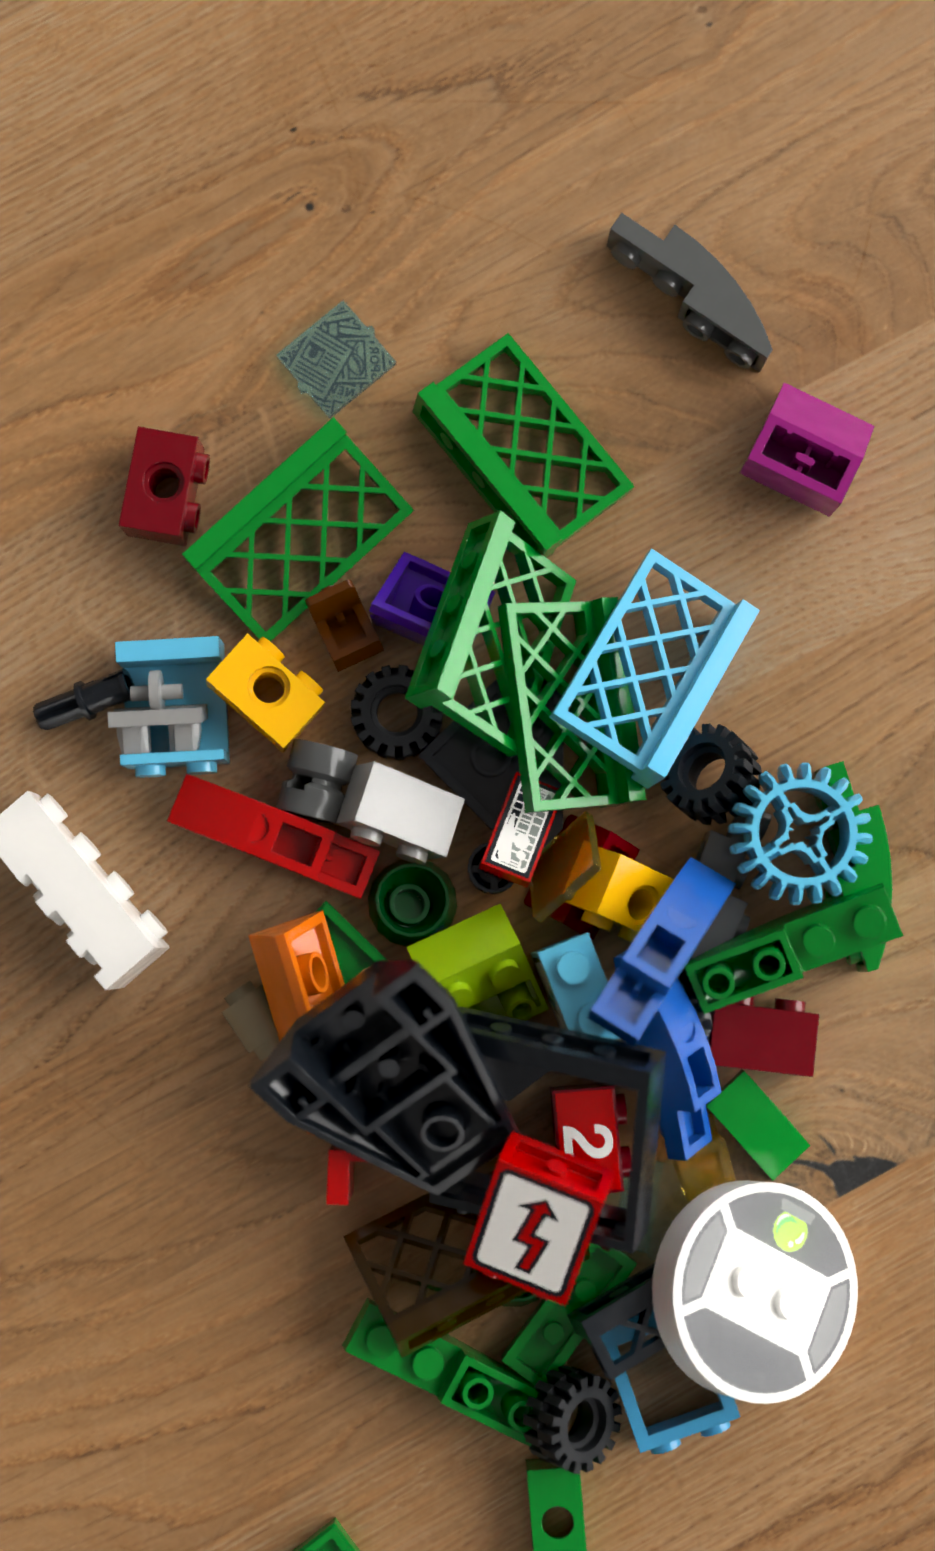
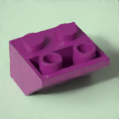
(808, 450)

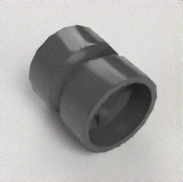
(316, 781)

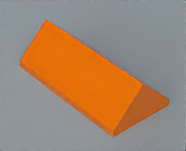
(296, 967)

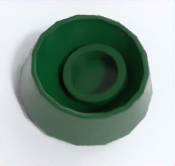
(402, 914)

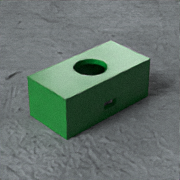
(551, 1488)

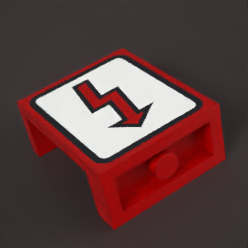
(538, 1218)

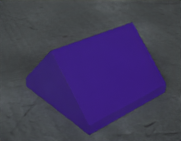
(411, 598)

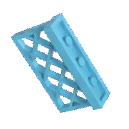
(686, 698)

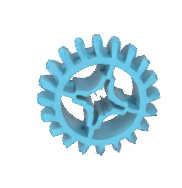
(814, 853)

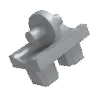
(135, 722)

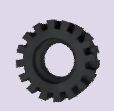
(373, 734)
(727, 790)
(551, 1415)

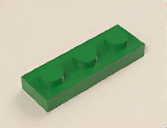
(548, 1335)

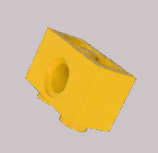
(277, 721)
(620, 894)

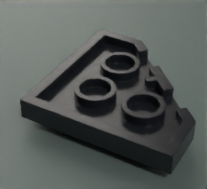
(483, 772)

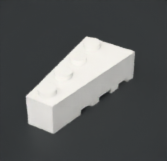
(78, 891)

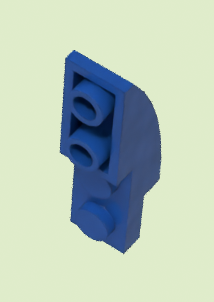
(661, 951)
(688, 1074)

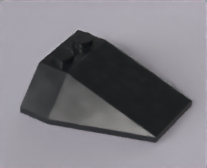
(390, 1078)

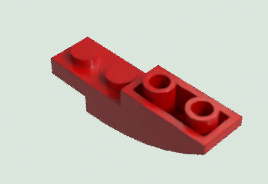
(273, 835)

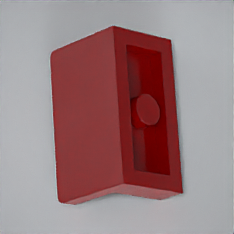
(340, 1176)

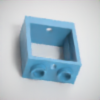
(666, 1434)

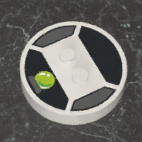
(755, 1291)

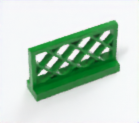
(483, 462)
(268, 499)
(464, 610)
(612, 779)

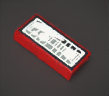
(518, 836)

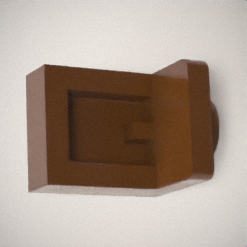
(344, 624)

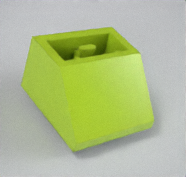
(482, 966)

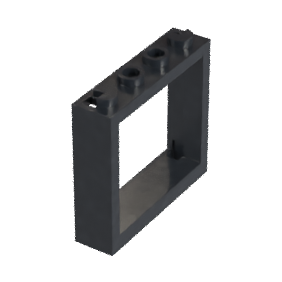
(591, 1059)

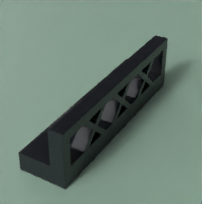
(615, 1309)

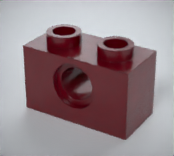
(154, 458)

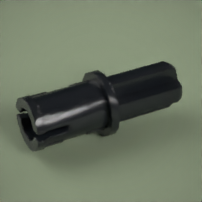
(84, 700)

